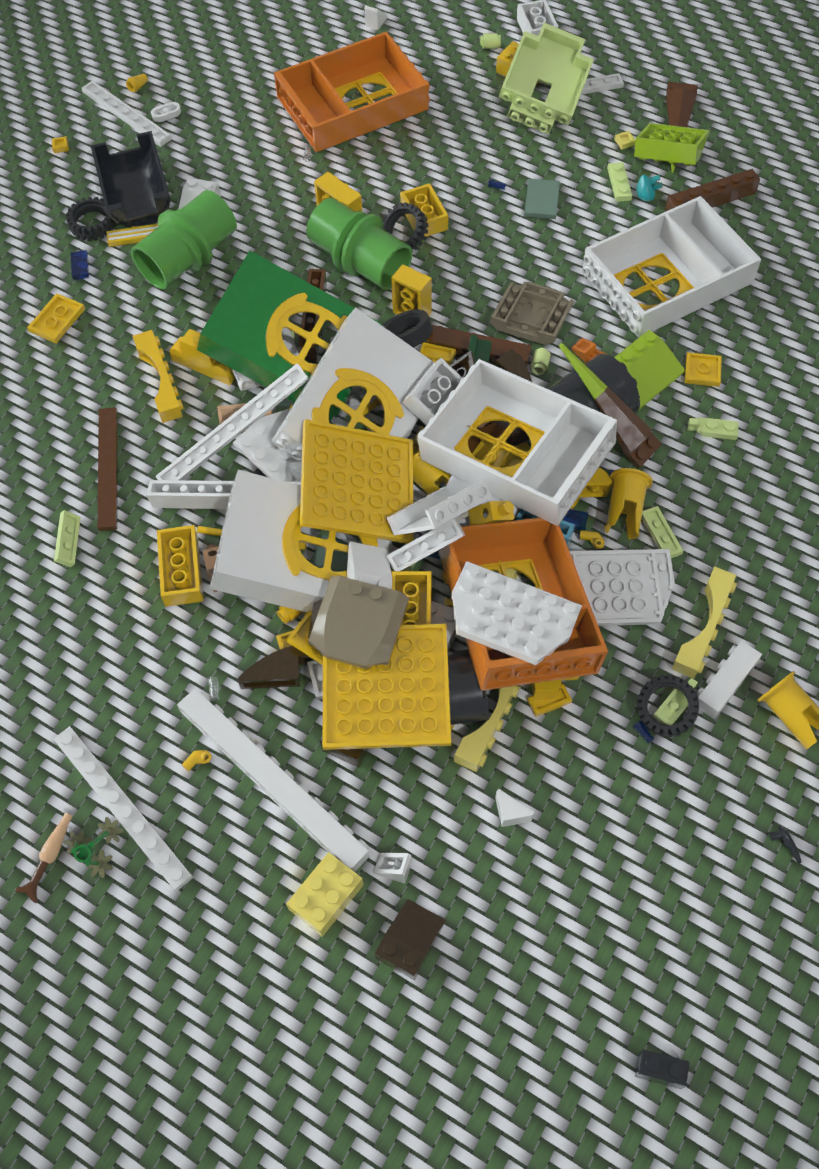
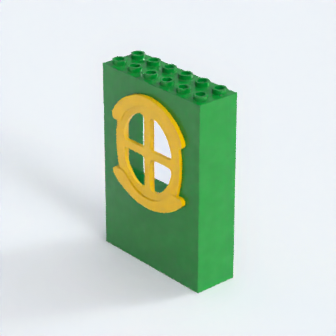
(250, 321)

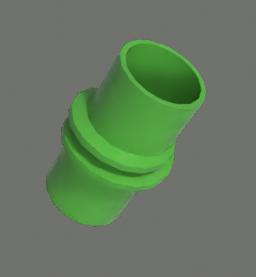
(184, 239)
(357, 242)

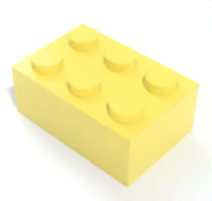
(325, 894)

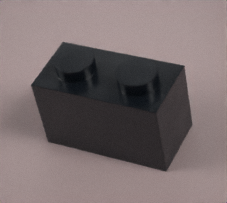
(662, 1069)

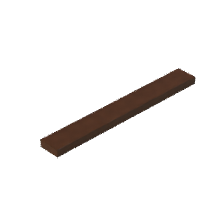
(108, 469)

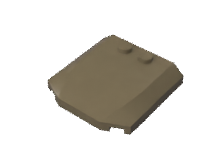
(531, 312)
(358, 622)

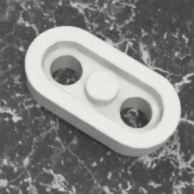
(165, 111)

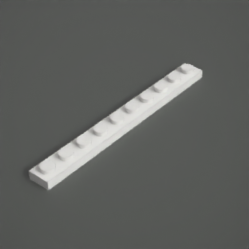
(235, 425)
(123, 809)

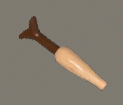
(47, 855)

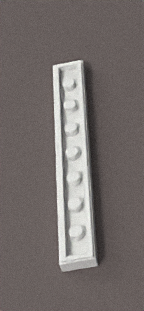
(125, 112)

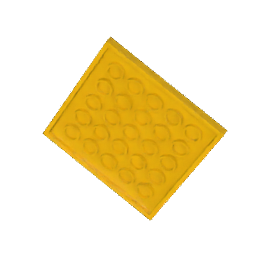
(354, 480)
(391, 702)

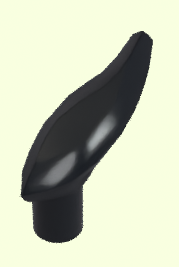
(783, 834)

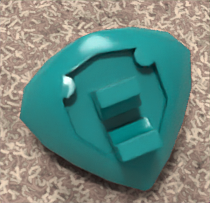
(647, 186)

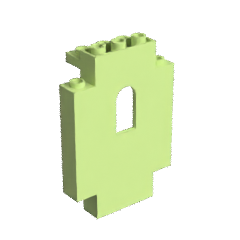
(551, 59)

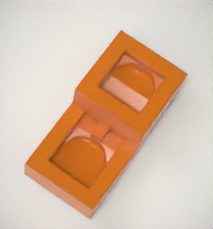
(586, 349)

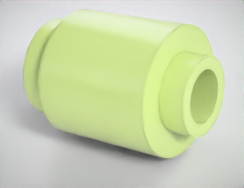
(490, 41)
(540, 361)

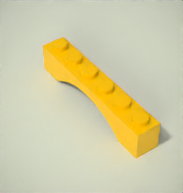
(166, 401)

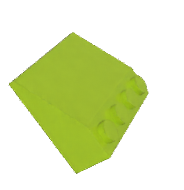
(671, 144)
(651, 365)

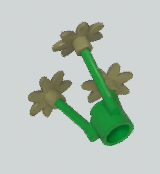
(84, 848)

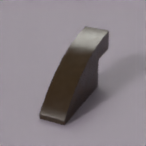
(275, 670)

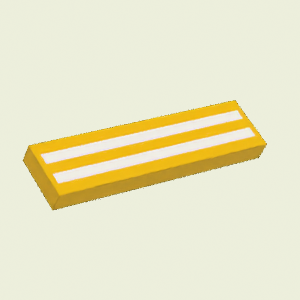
(129, 235)

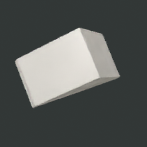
(374, 18)
(512, 811)
(393, 866)

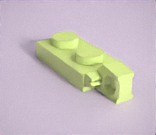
(714, 428)
(673, 706)

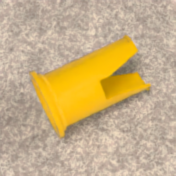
(427, 475)
(628, 499)
(794, 709)

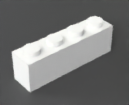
(728, 679)

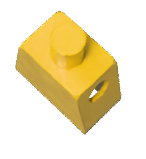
(496, 510)

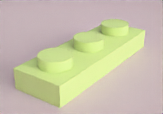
(619, 181)
(661, 531)
(67, 538)

